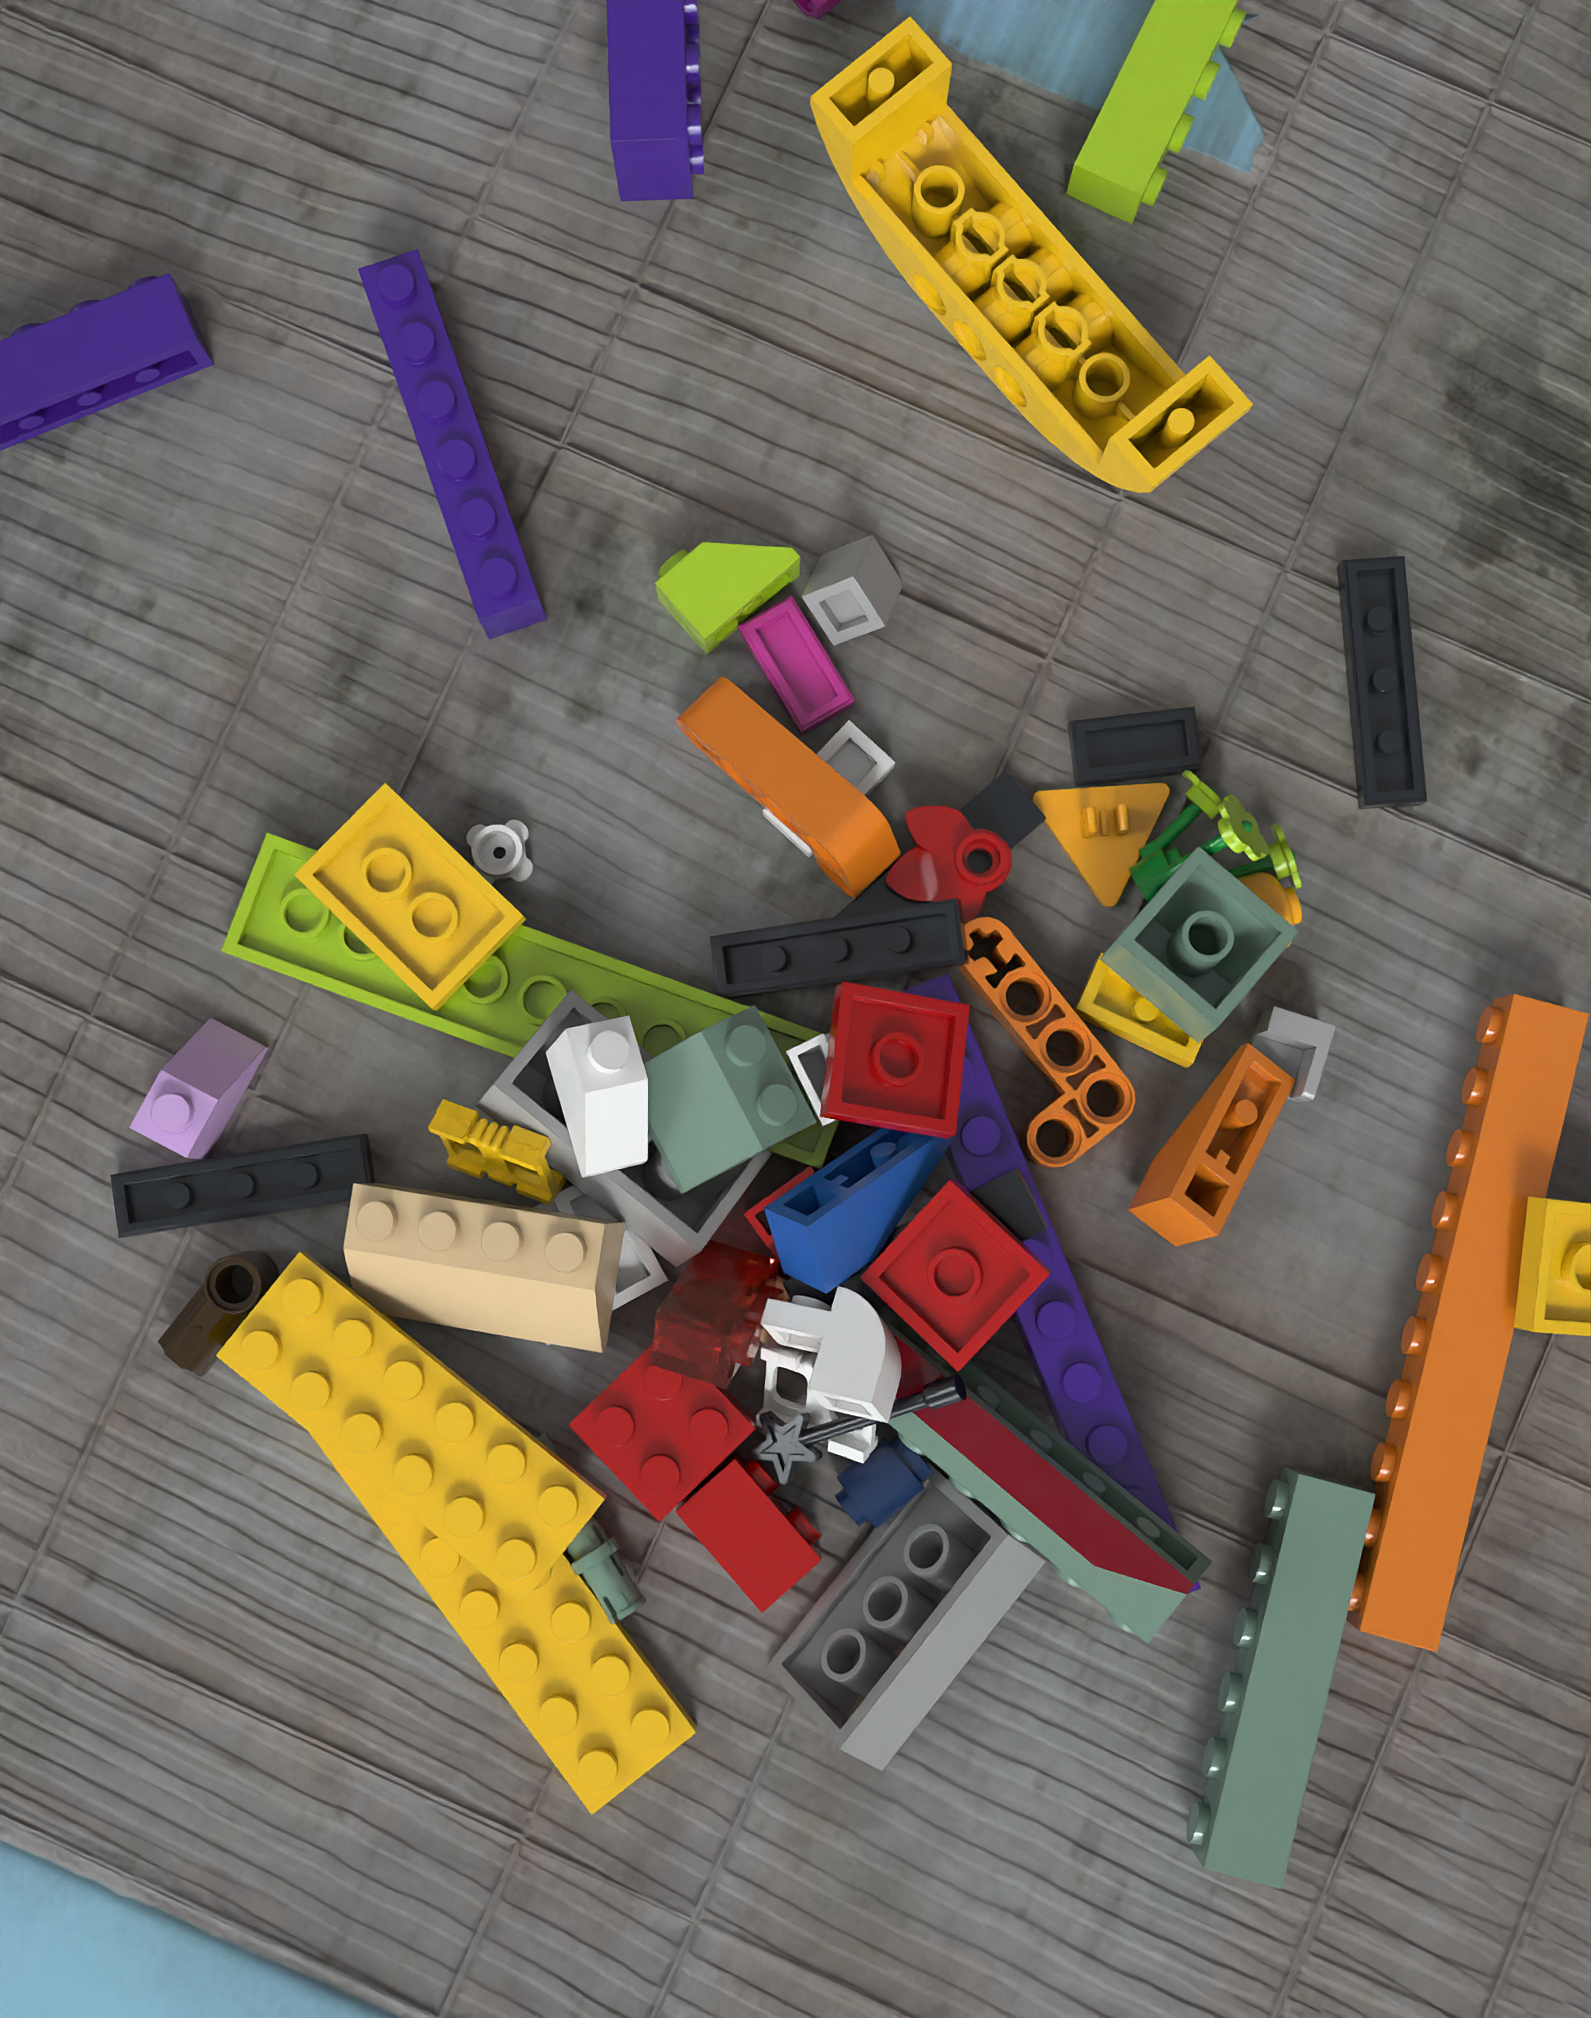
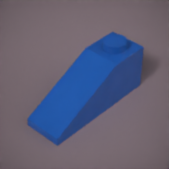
(851, 1206)

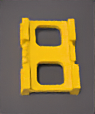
(504, 1156)

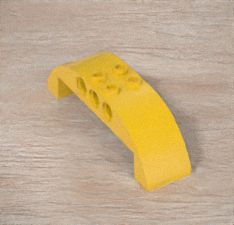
(1008, 275)

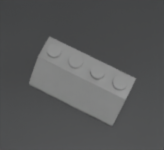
(639, 1194)
(903, 1620)

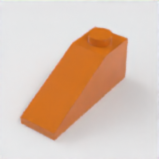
(1213, 1150)

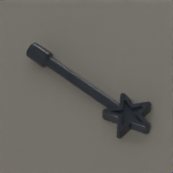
(793, 1442)

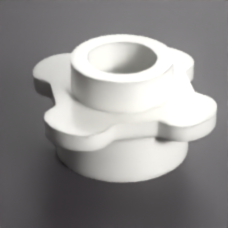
(512, 838)

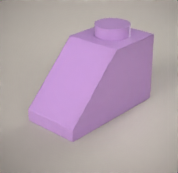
(199, 1090)

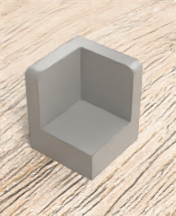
(852, 590)
(1296, 1046)

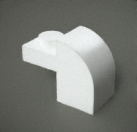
(856, 1351)

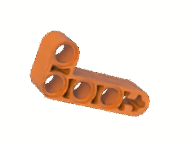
(793, 784)
(1031, 1035)

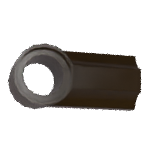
(216, 1311)

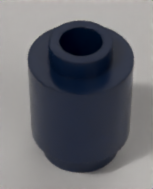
(882, 1483)

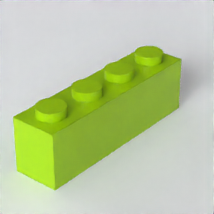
(1150, 104)

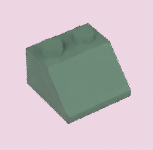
(1199, 945)
(722, 1099)

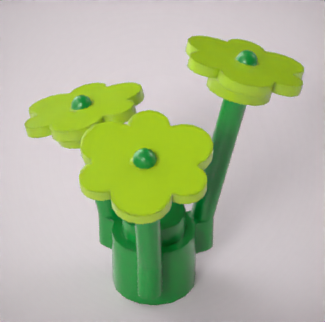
(1237, 830)

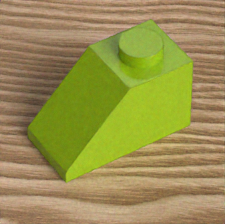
(723, 586)

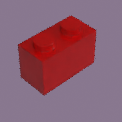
(751, 1529)

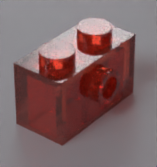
(715, 1314)

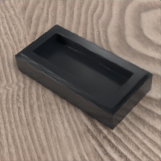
(1134, 746)

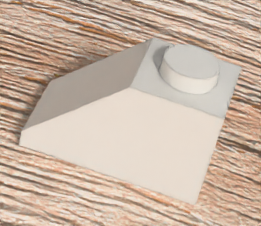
(602, 1094)

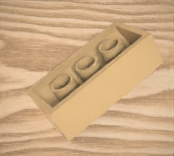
(484, 1264)

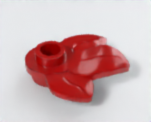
(939, 862)

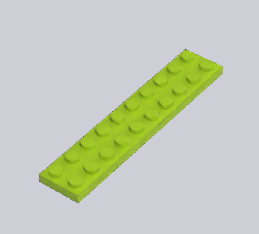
(503, 1000)

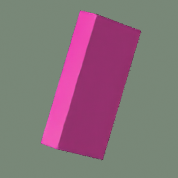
(796, 665)

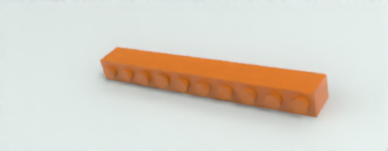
(1463, 1318)

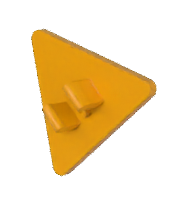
(1103, 830)

